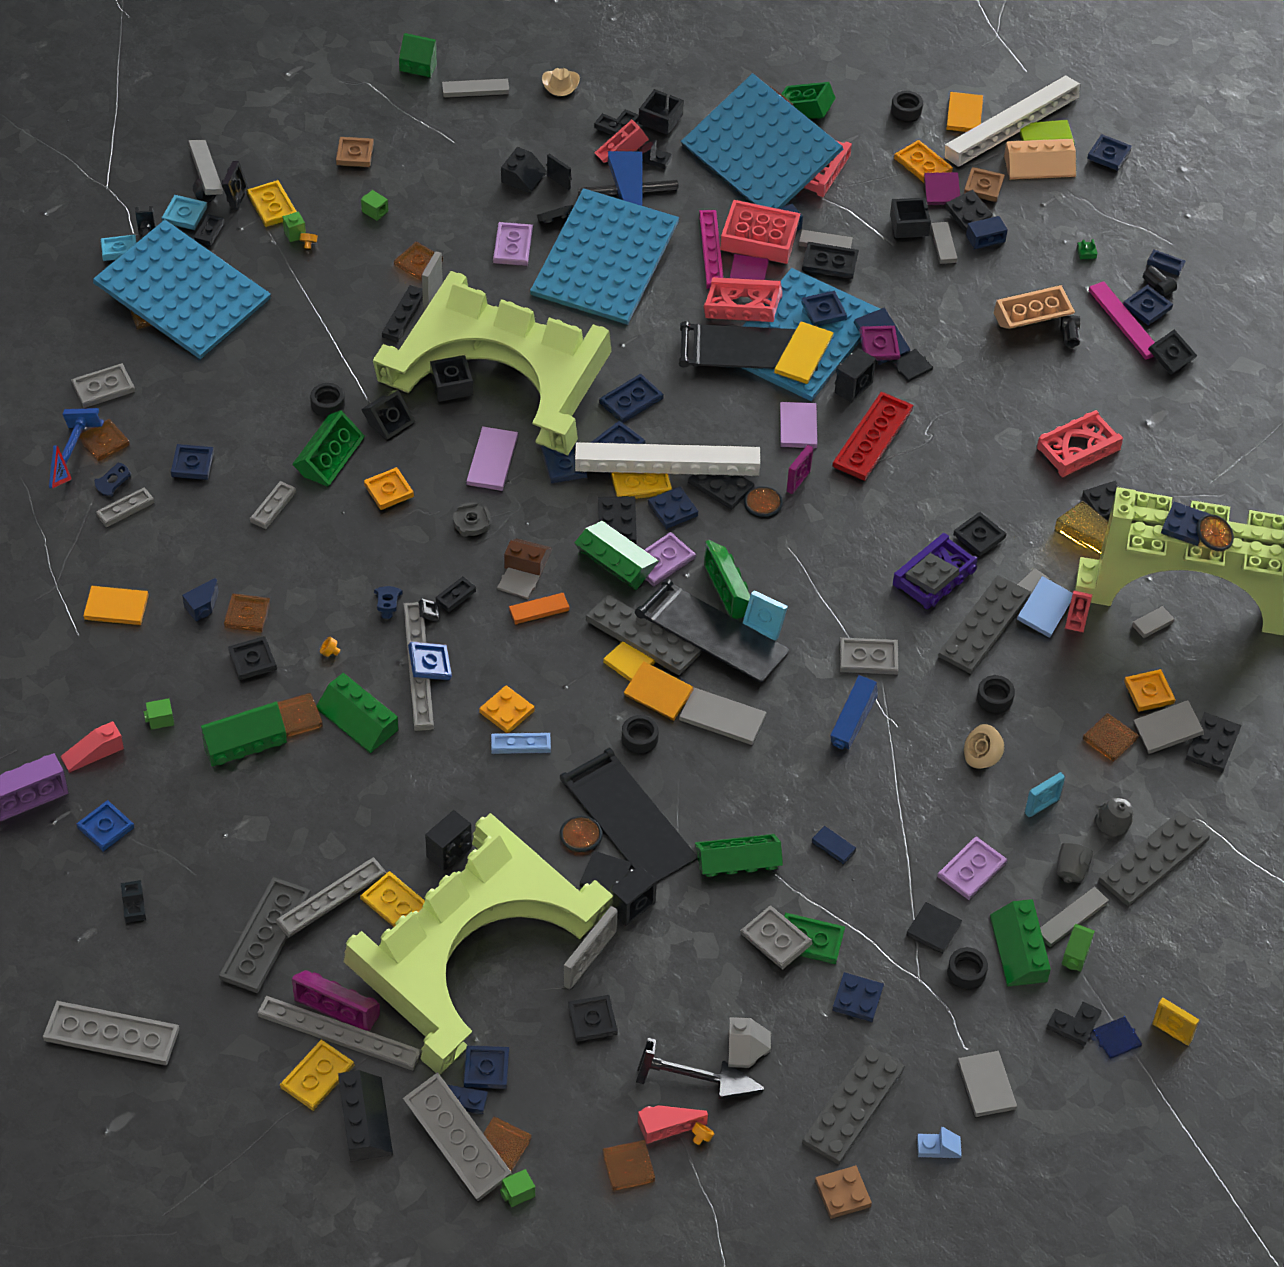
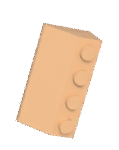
(1040, 159)
(1032, 307)

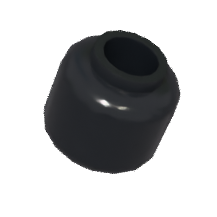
(200, 194)

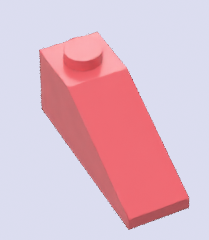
(626, 139)
(1078, 611)
(93, 747)
(667, 1121)

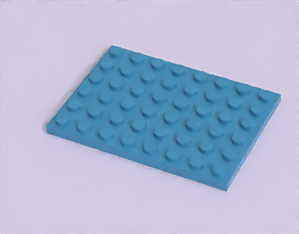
(762, 144)
(605, 256)
(182, 289)
(791, 312)

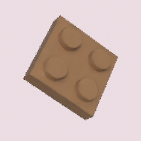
(354, 151)
(985, 183)
(843, 1192)

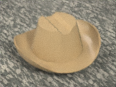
(560, 81)
(983, 747)

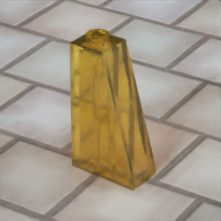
(1083, 526)

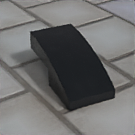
(133, 901)

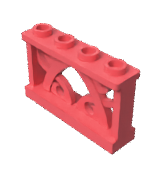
(821, 183)
(731, 289)
(1079, 428)

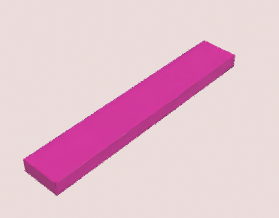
(710, 245)
(1122, 318)

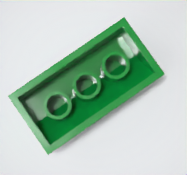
(329, 449)
(616, 554)
(726, 579)
(357, 713)
(243, 734)
(739, 854)
(1020, 943)

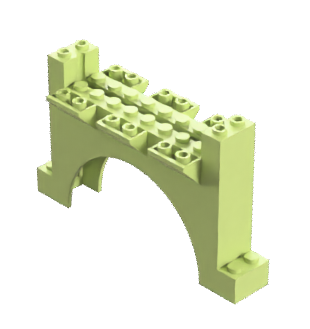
(549, 354)
(1137, 548)
(497, 884)

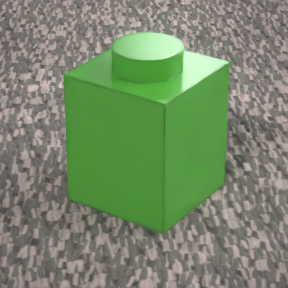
(374, 205)
(293, 226)
(159, 714)
(517, 1188)

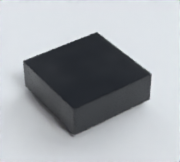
(429, 609)

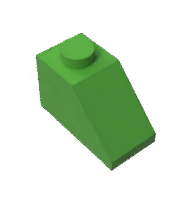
(1078, 947)

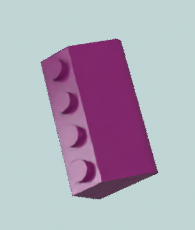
(335, 1000)

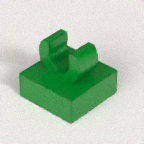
(1087, 250)

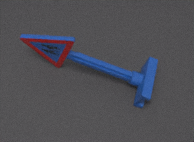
(78, 420)

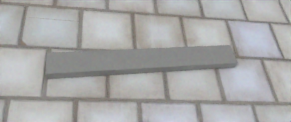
(419, 686)
(339, 1033)

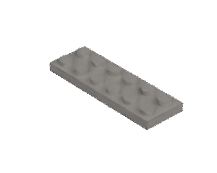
(111, 1033)
(457, 1136)

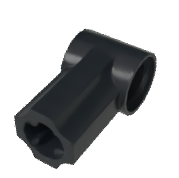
(1161, 284)
(1070, 326)

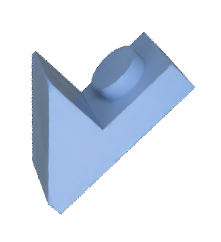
(940, 1145)

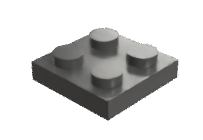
(932, 573)

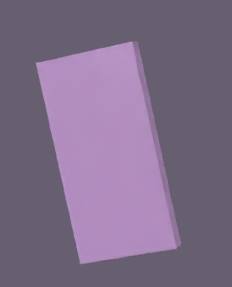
(492, 458)

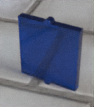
(1117, 1037)

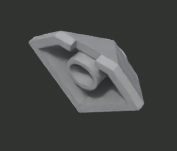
(746, 1042)

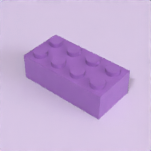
(31, 786)

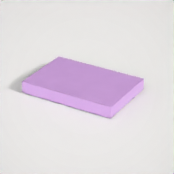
(513, 244)
(798, 424)
(671, 556)
(972, 868)

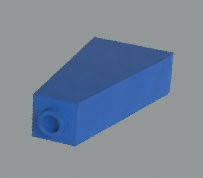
(627, 174)
(854, 712)

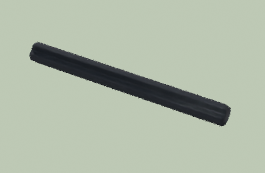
(646, 187)

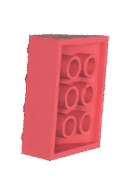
(759, 231)

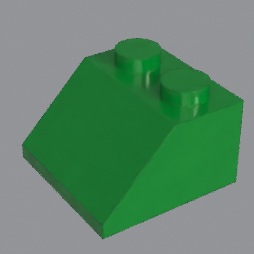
(418, 55)

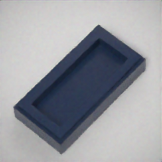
(1166, 262)
(834, 844)

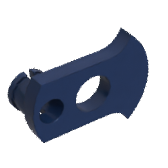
(107, 488)
(387, 607)

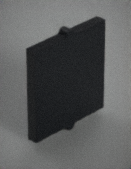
(559, 171)
(912, 365)

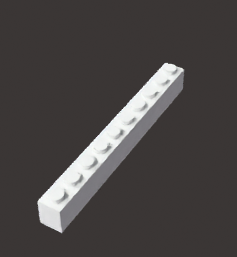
(1010, 121)
(667, 459)

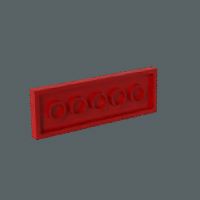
(872, 436)

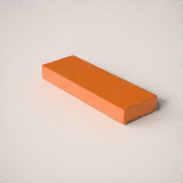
(539, 608)

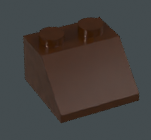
(526, 556)

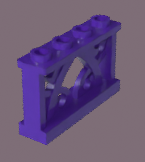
(937, 548)

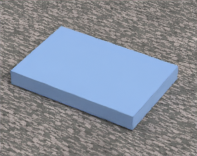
(1045, 606)

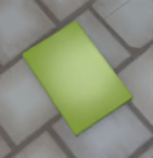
(1046, 131)

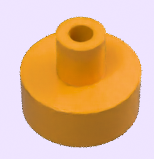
(308, 239)
(329, 647)
(702, 1133)

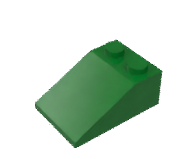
(811, 99)

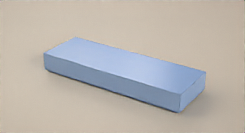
(520, 743)

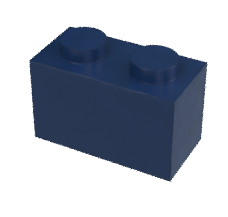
(986, 232)

